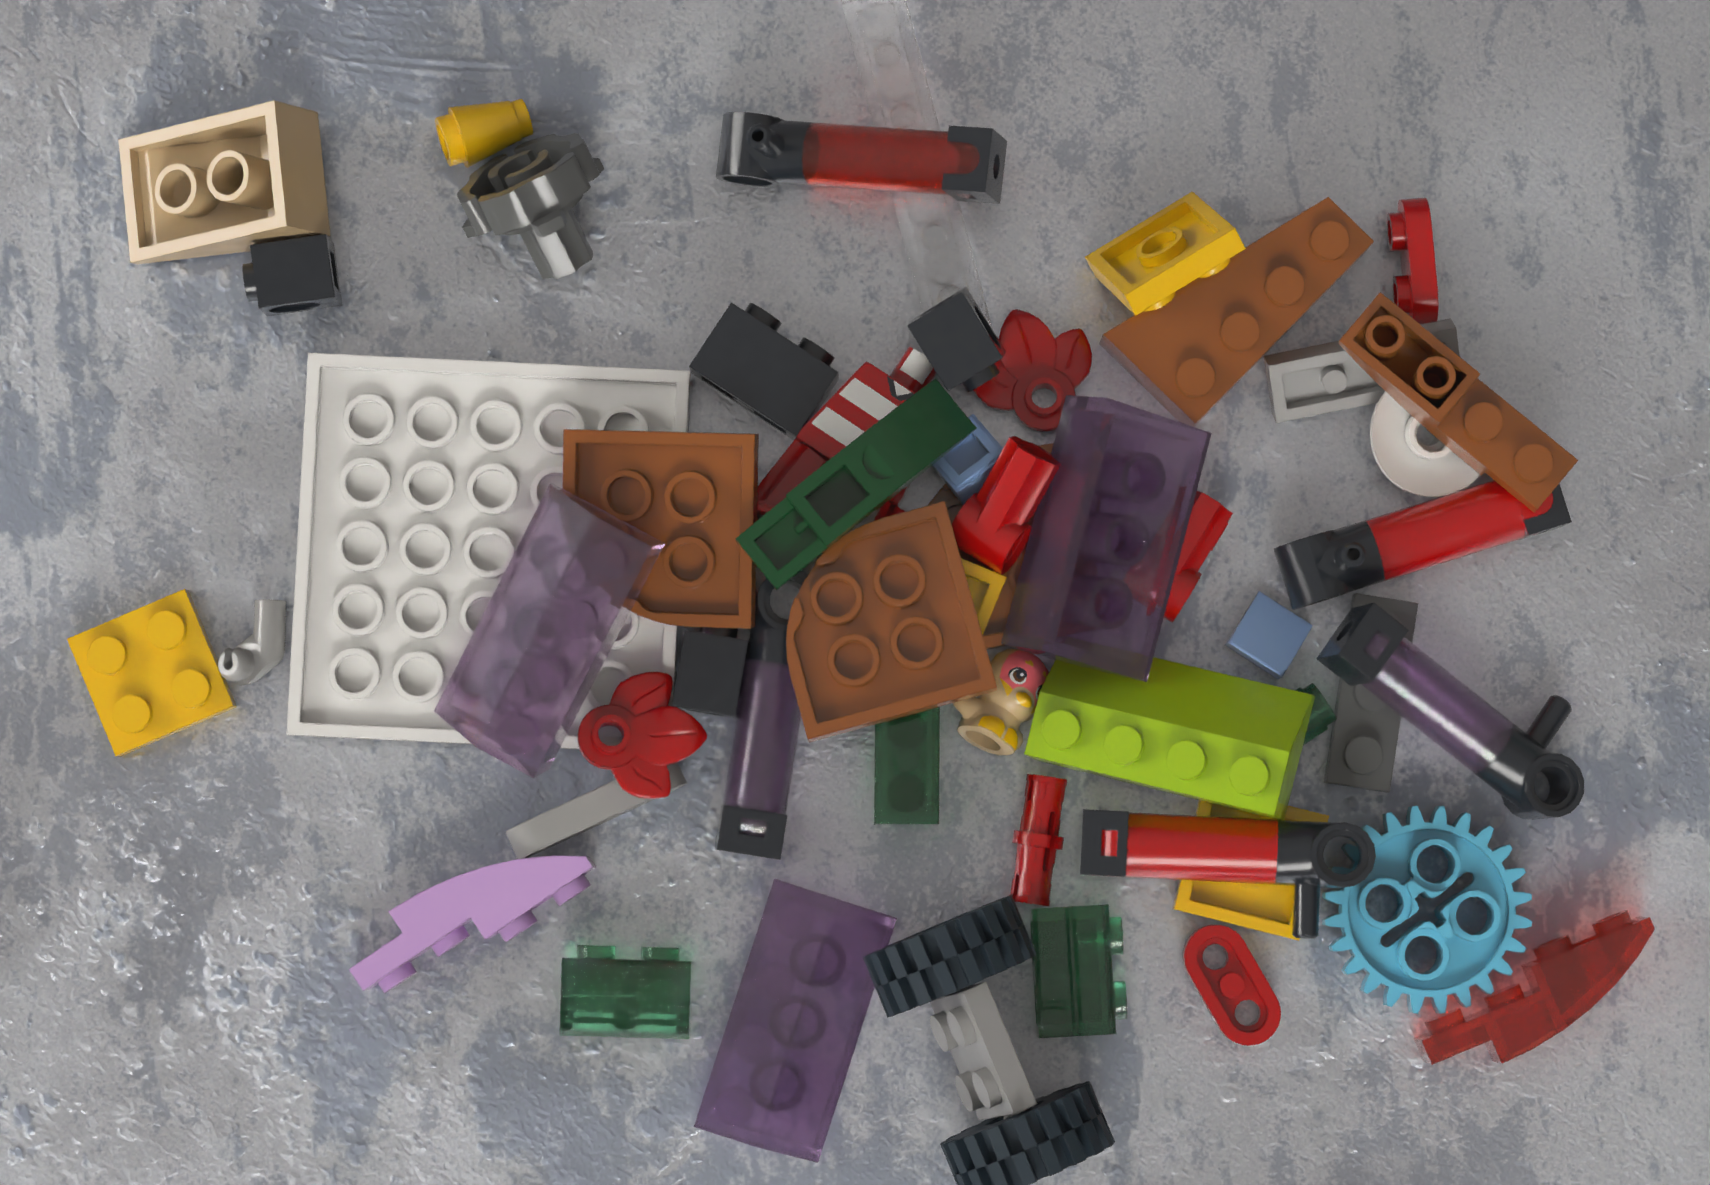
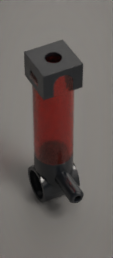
(772, 151)

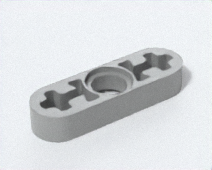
(579, 816)

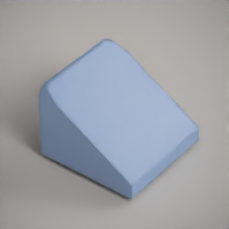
(969, 462)
(1268, 635)

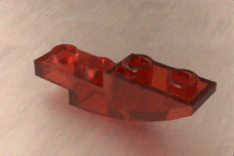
(1563, 985)

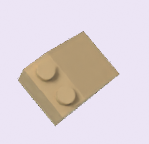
(224, 183)

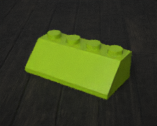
(1175, 733)

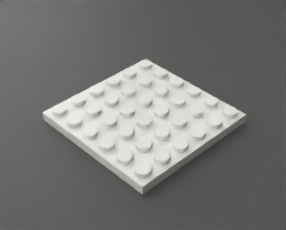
(412, 514)

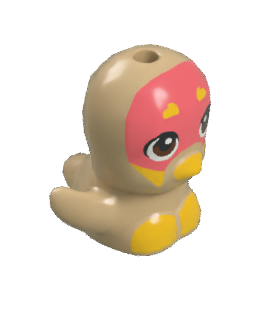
(995, 717)

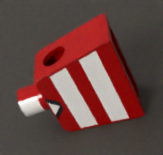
(862, 403)

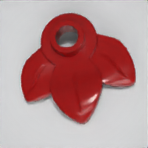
(1033, 363)
(650, 732)

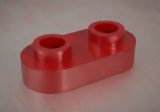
(1413, 236)
(1230, 984)

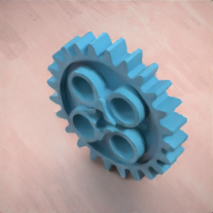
(1461, 956)

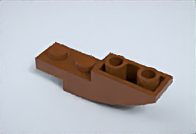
(1455, 404)

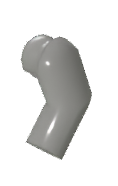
(259, 651)

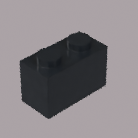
(764, 369)

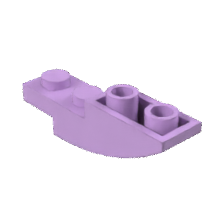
(492, 897)

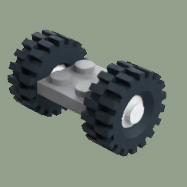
(1021, 1134)

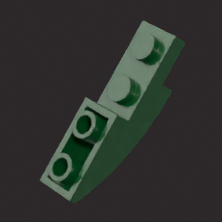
(855, 483)

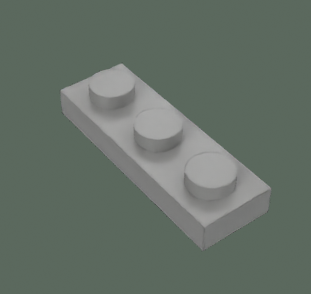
(1327, 378)

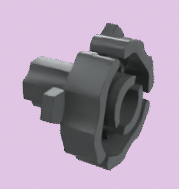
(535, 198)

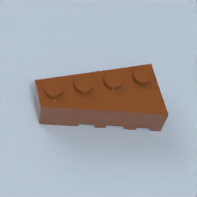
(1228, 321)

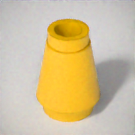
(481, 130)

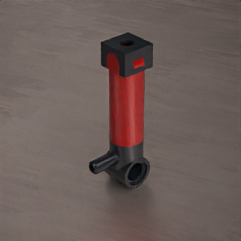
(1411, 541)
(1224, 852)

